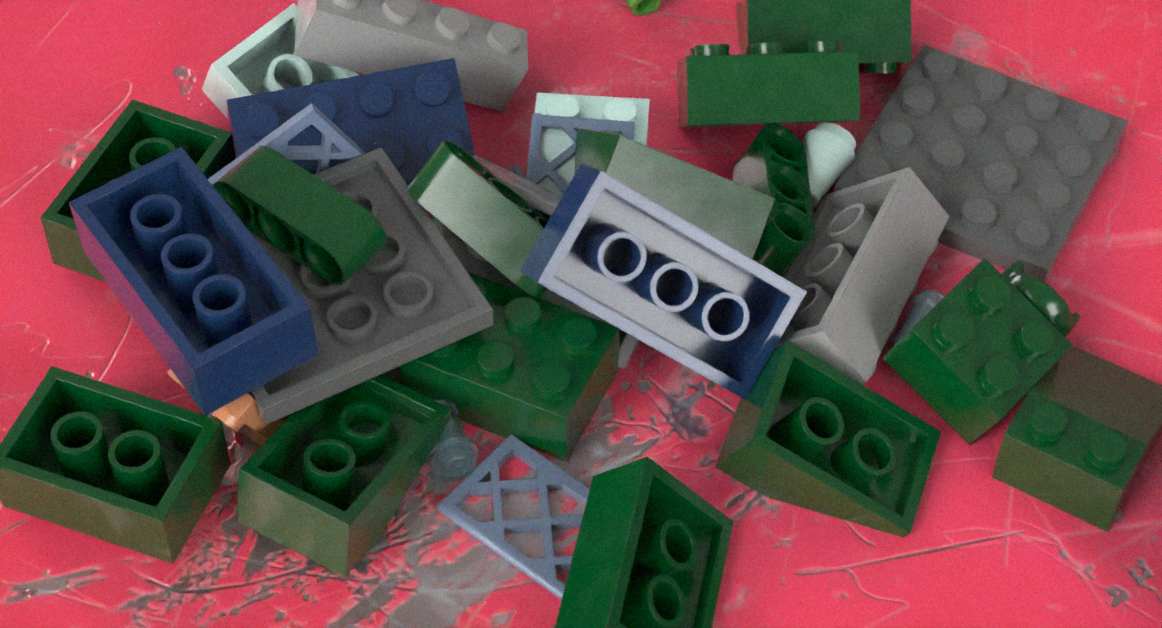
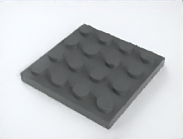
(994, 154)
(390, 310)

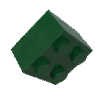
(977, 352)

